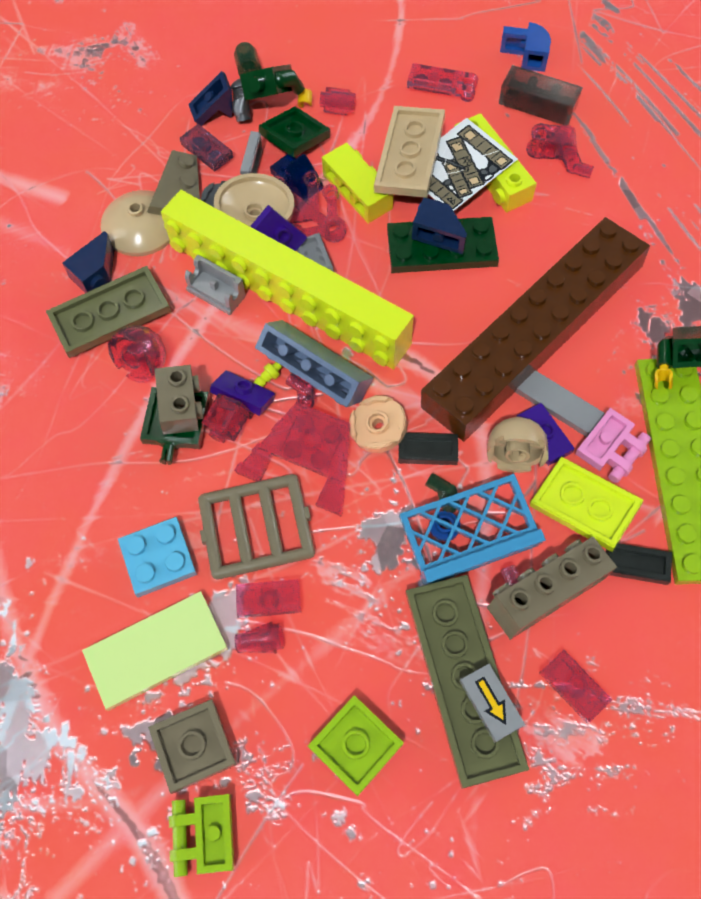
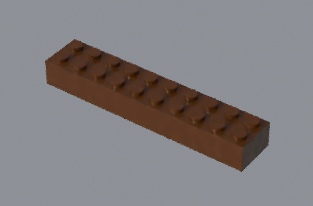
(533, 328)

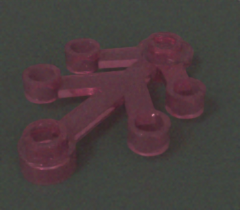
(311, 212)

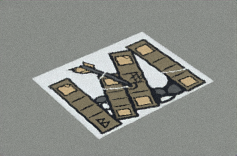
(466, 163)

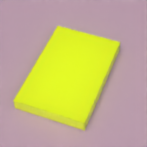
(586, 503)

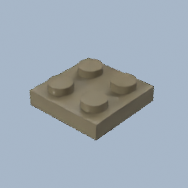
(192, 746)

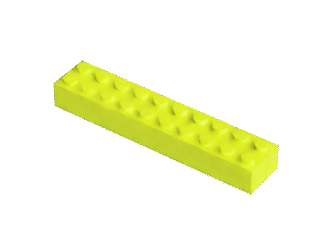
(290, 280)

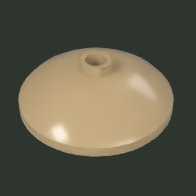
(249, 194)
(131, 227)

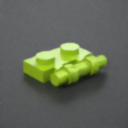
(212, 832)

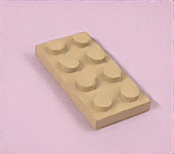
(410, 151)

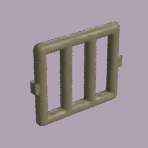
(277, 556)

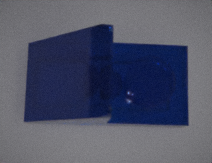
(293, 171)

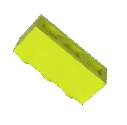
(355, 182)

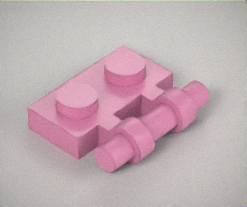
(604, 441)

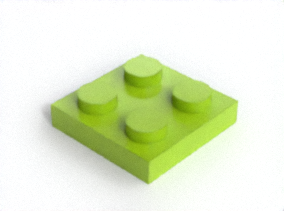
(355, 745)

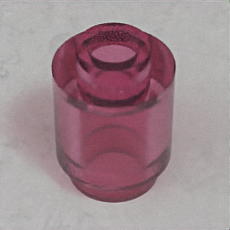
(338, 101)

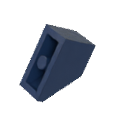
(439, 226)
(91, 264)

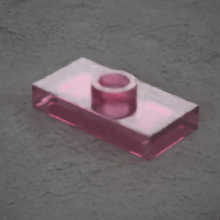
(268, 598)
(575, 686)

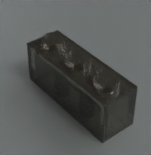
(540, 95)

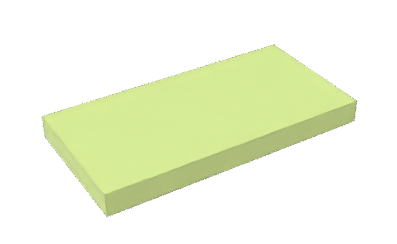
(154, 650)

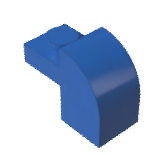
(530, 42)

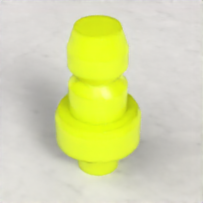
(270, 372)

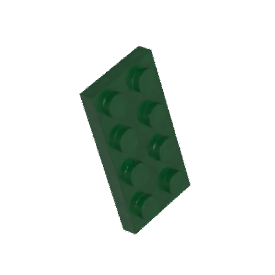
(416, 256)

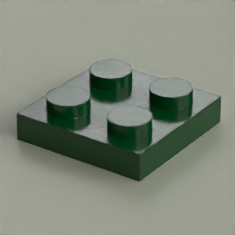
(294, 131)

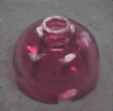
(138, 352)

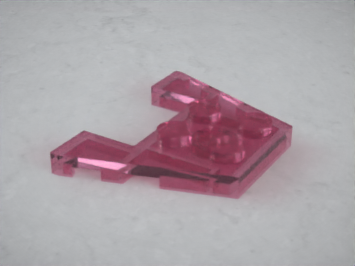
(309, 441)

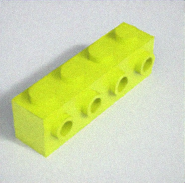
(512, 186)

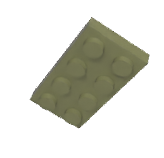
(106, 310)

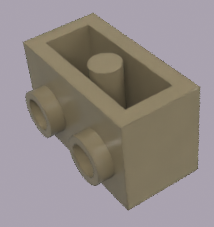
(177, 399)

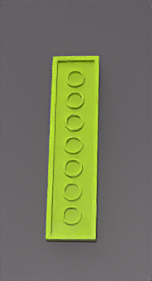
(675, 449)

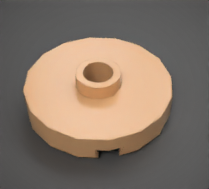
(374, 411)

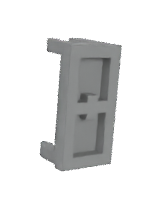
(215, 285)

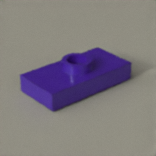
(279, 228)
(250, 394)
(557, 441)

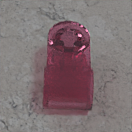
(551, 141)

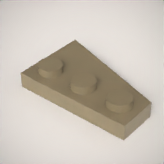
(178, 175)

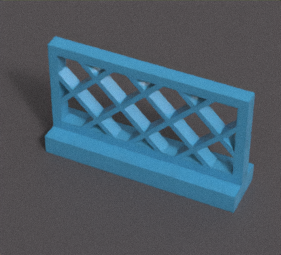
(480, 555)

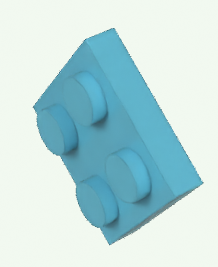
(157, 557)

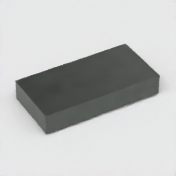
(428, 449)
(641, 563)

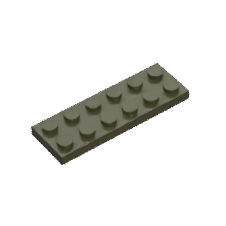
(452, 648)

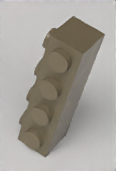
(550, 587)

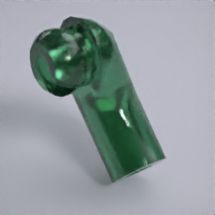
(443, 489)

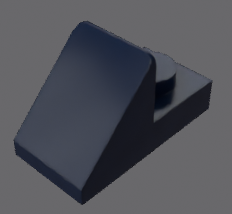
(213, 97)

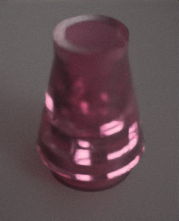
(262, 639)

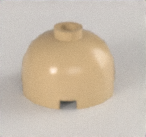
(517, 445)

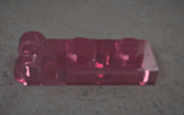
(443, 81)

